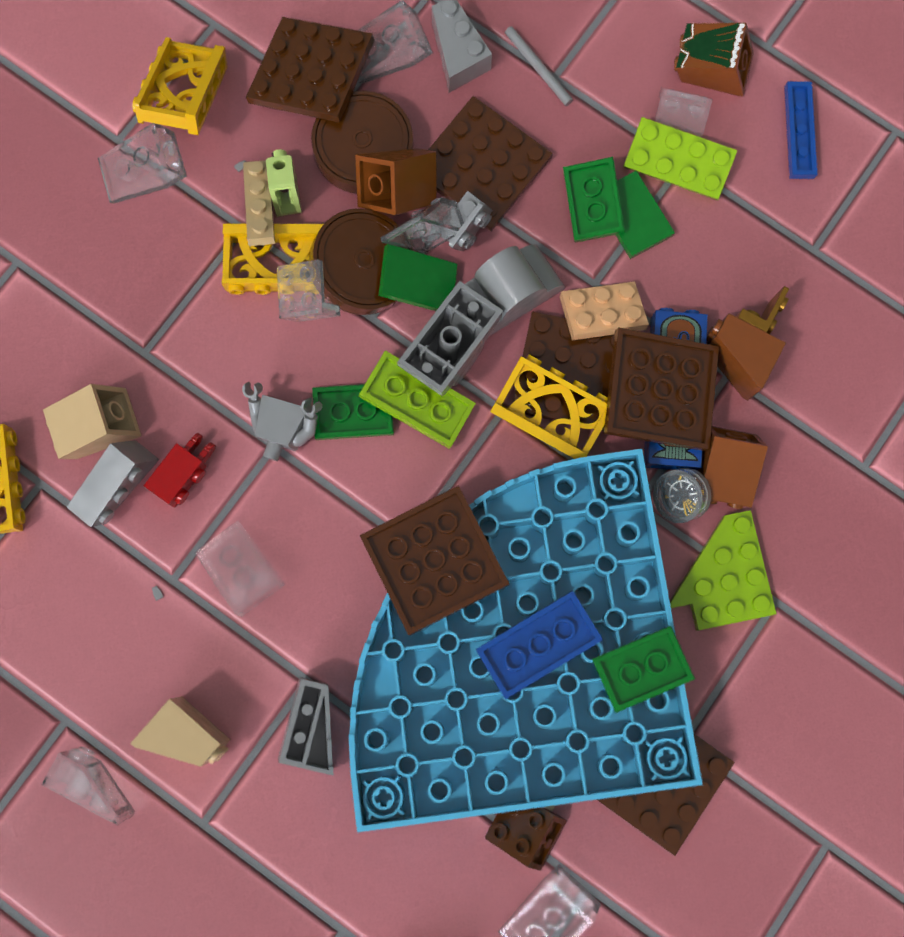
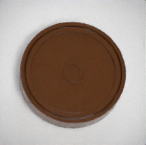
(367, 126)
(353, 259)

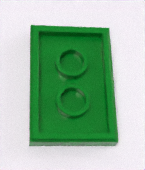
(594, 199)
(642, 217)
(416, 277)
(348, 415)
(643, 669)

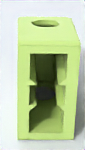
(282, 176)

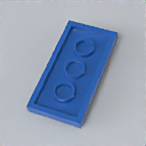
(539, 645)

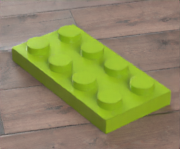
(680, 158)
(415, 403)

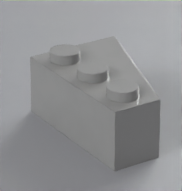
(459, 44)
(111, 481)
(308, 731)

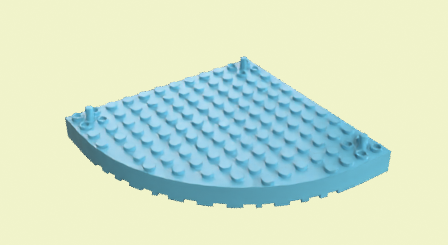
(431, 723)

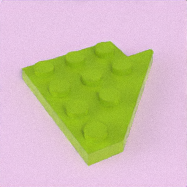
(727, 577)

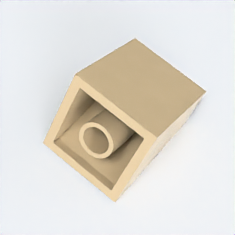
(91, 421)
(182, 734)

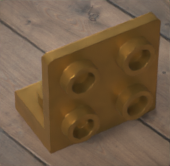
(766, 321)

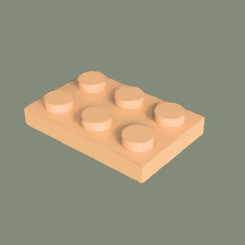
(602, 310)

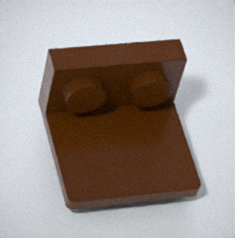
(526, 834)

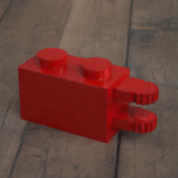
(179, 471)

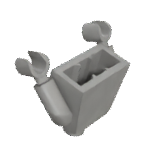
(280, 422)

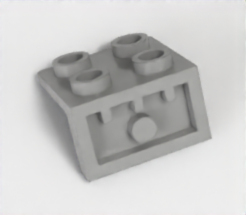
(475, 216)

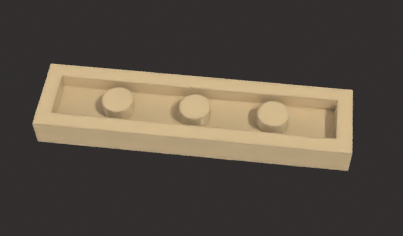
(258, 204)

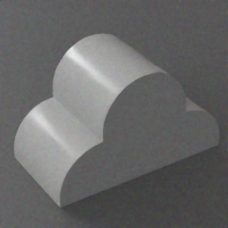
(516, 282)
(451, 339)

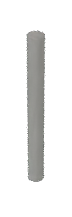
(538, 66)

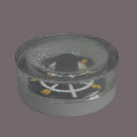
(682, 495)

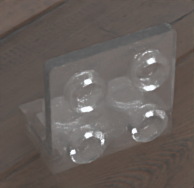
(683, 111)
(302, 292)

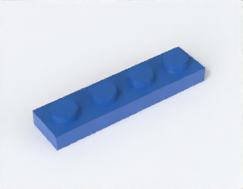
(800, 130)

